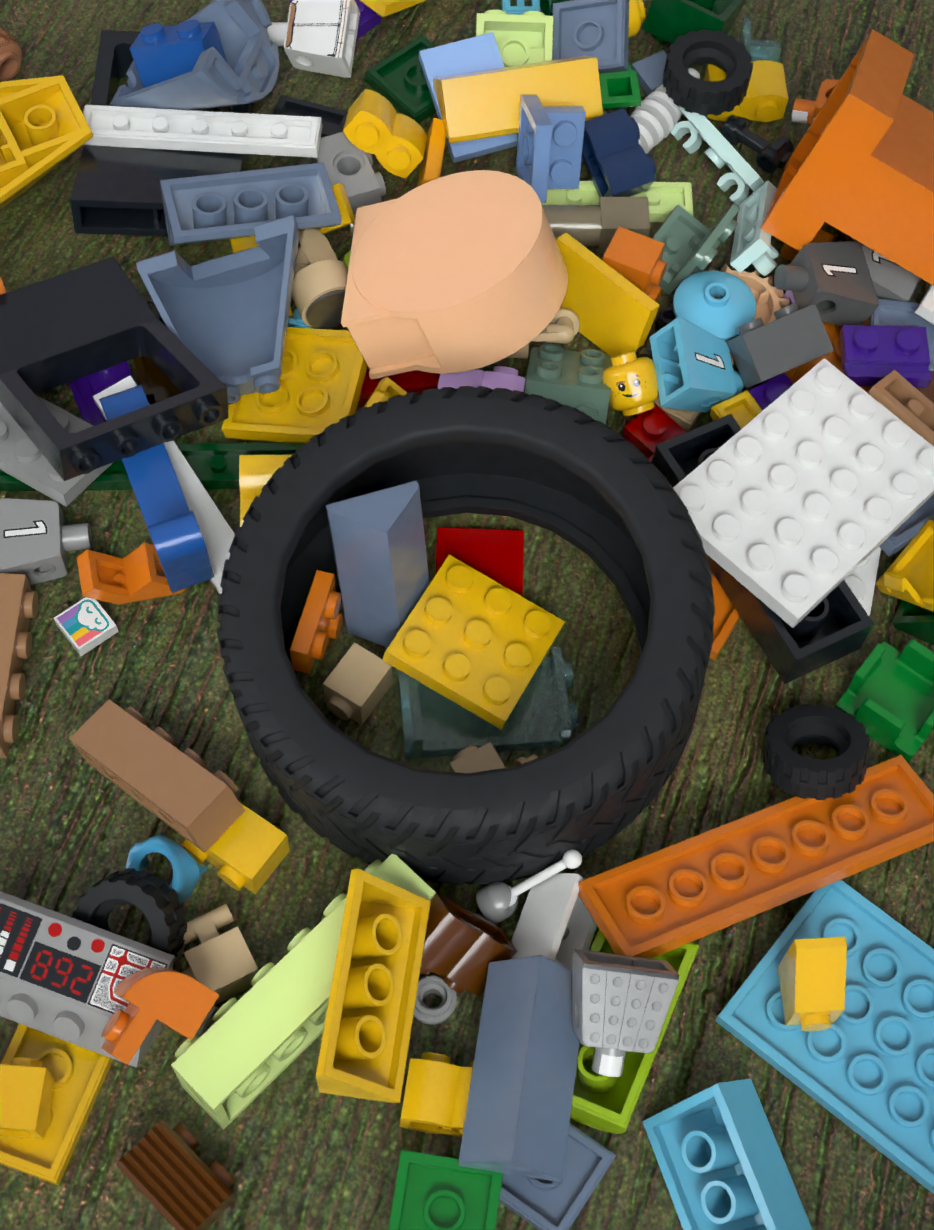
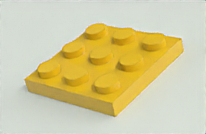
(317, 388)
(473, 641)

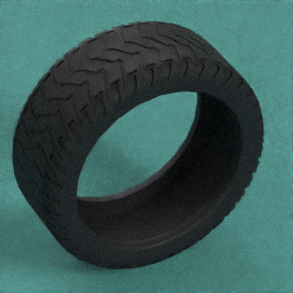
(489, 457)

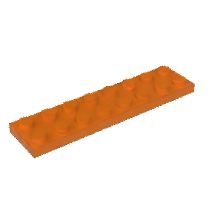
(758, 862)

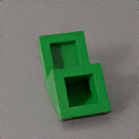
(620, 89)

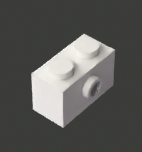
(554, 921)

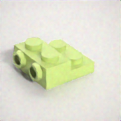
(519, 37)

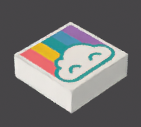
(86, 625)

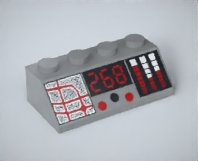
(64, 974)

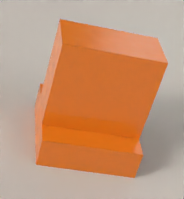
(865, 165)

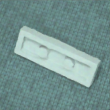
(720, 153)
(750, 241)

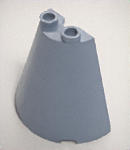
(213, 82)
(232, 307)

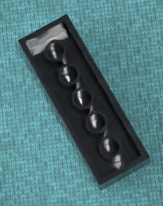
(826, 633)

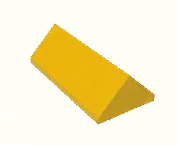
(489, 100)
(373, 991)

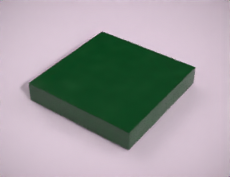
(403, 81)

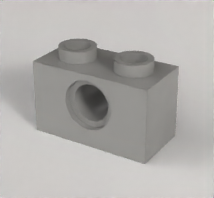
(352, 168)

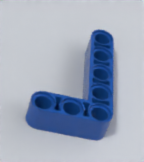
(162, 503)

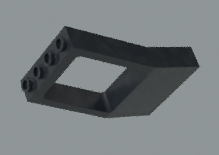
(120, 186)
(82, 327)

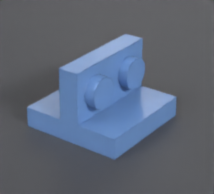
(549, 145)

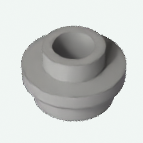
(434, 984)

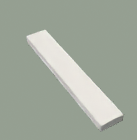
(204, 131)
(213, 526)

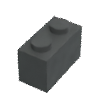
(779, 345)

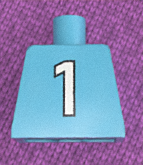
(692, 367)

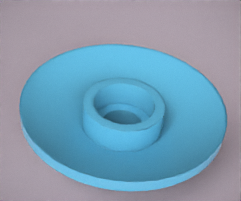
(721, 316)

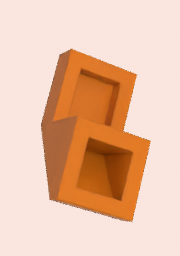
(123, 579)

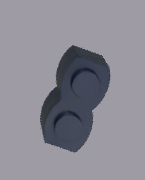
(615, 156)

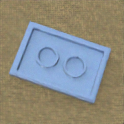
(464, 57)

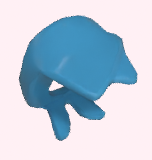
(185, 868)

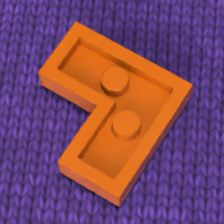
(317, 623)

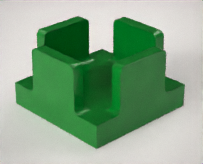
(894, 697)
(443, 1196)

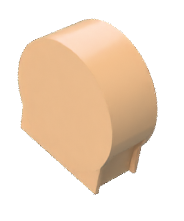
(452, 275)

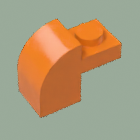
(152, 996)

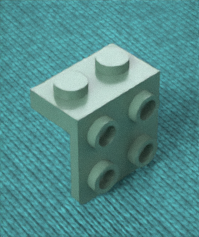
(690, 243)
(570, 378)

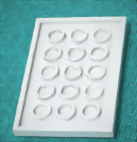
(808, 490)

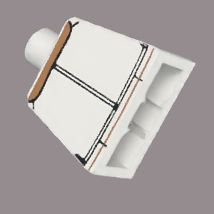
(319, 35)

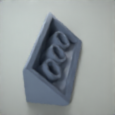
(236, 202)
(379, 559)
(522, 1071)

